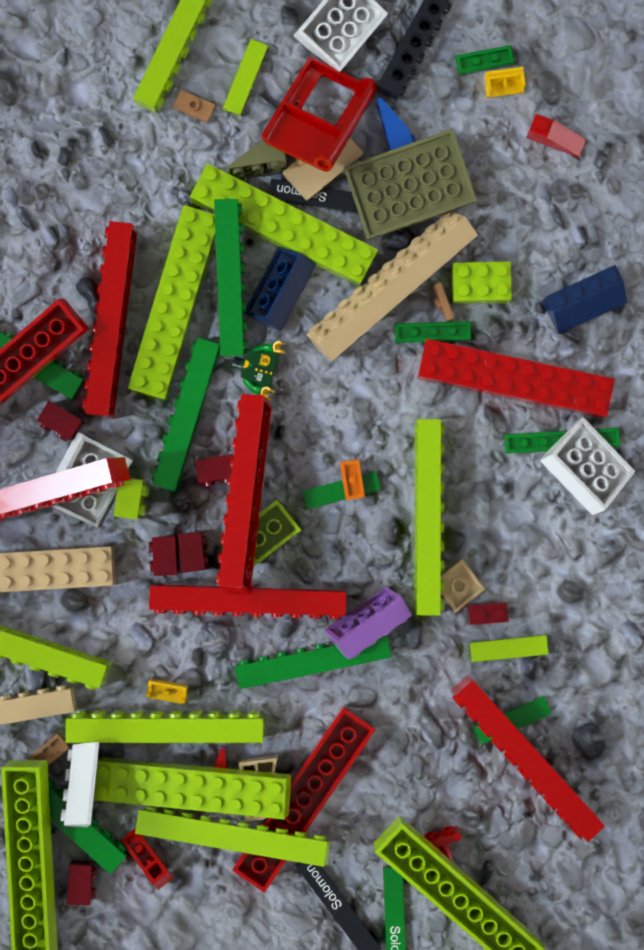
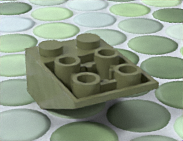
(257, 161)

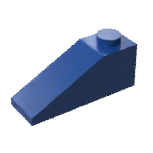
(395, 131)

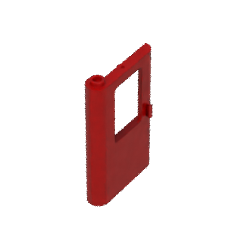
(307, 135)

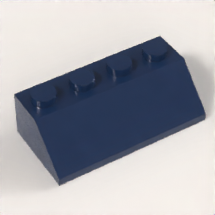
(280, 288)
(586, 299)

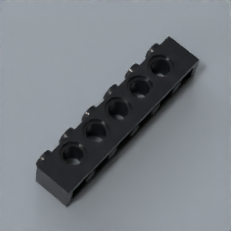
(396, 88)

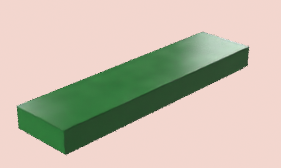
(432, 330)
(335, 491)
(521, 716)

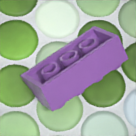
(368, 622)

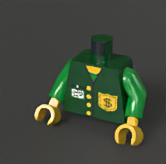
(259, 367)

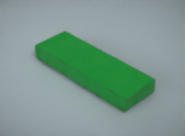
(484, 60)

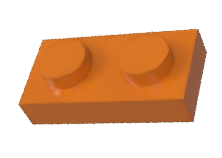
(352, 479)

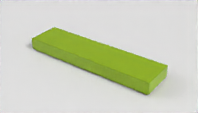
(245, 77)
(508, 648)

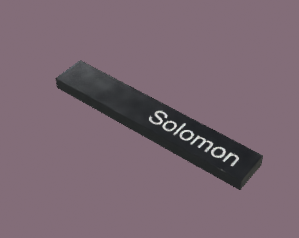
(325, 198)
(338, 907)

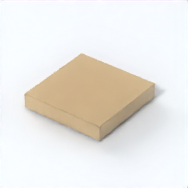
(460, 585)

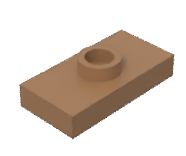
(194, 106)
(442, 302)
(52, 749)

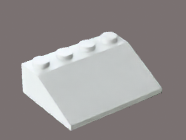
(339, 29)
(81, 452)
(588, 466)
(80, 784)

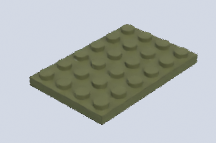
(410, 184)

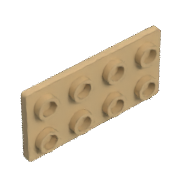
(310, 180)

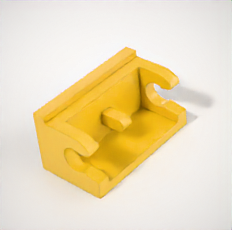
(504, 82)
(167, 691)

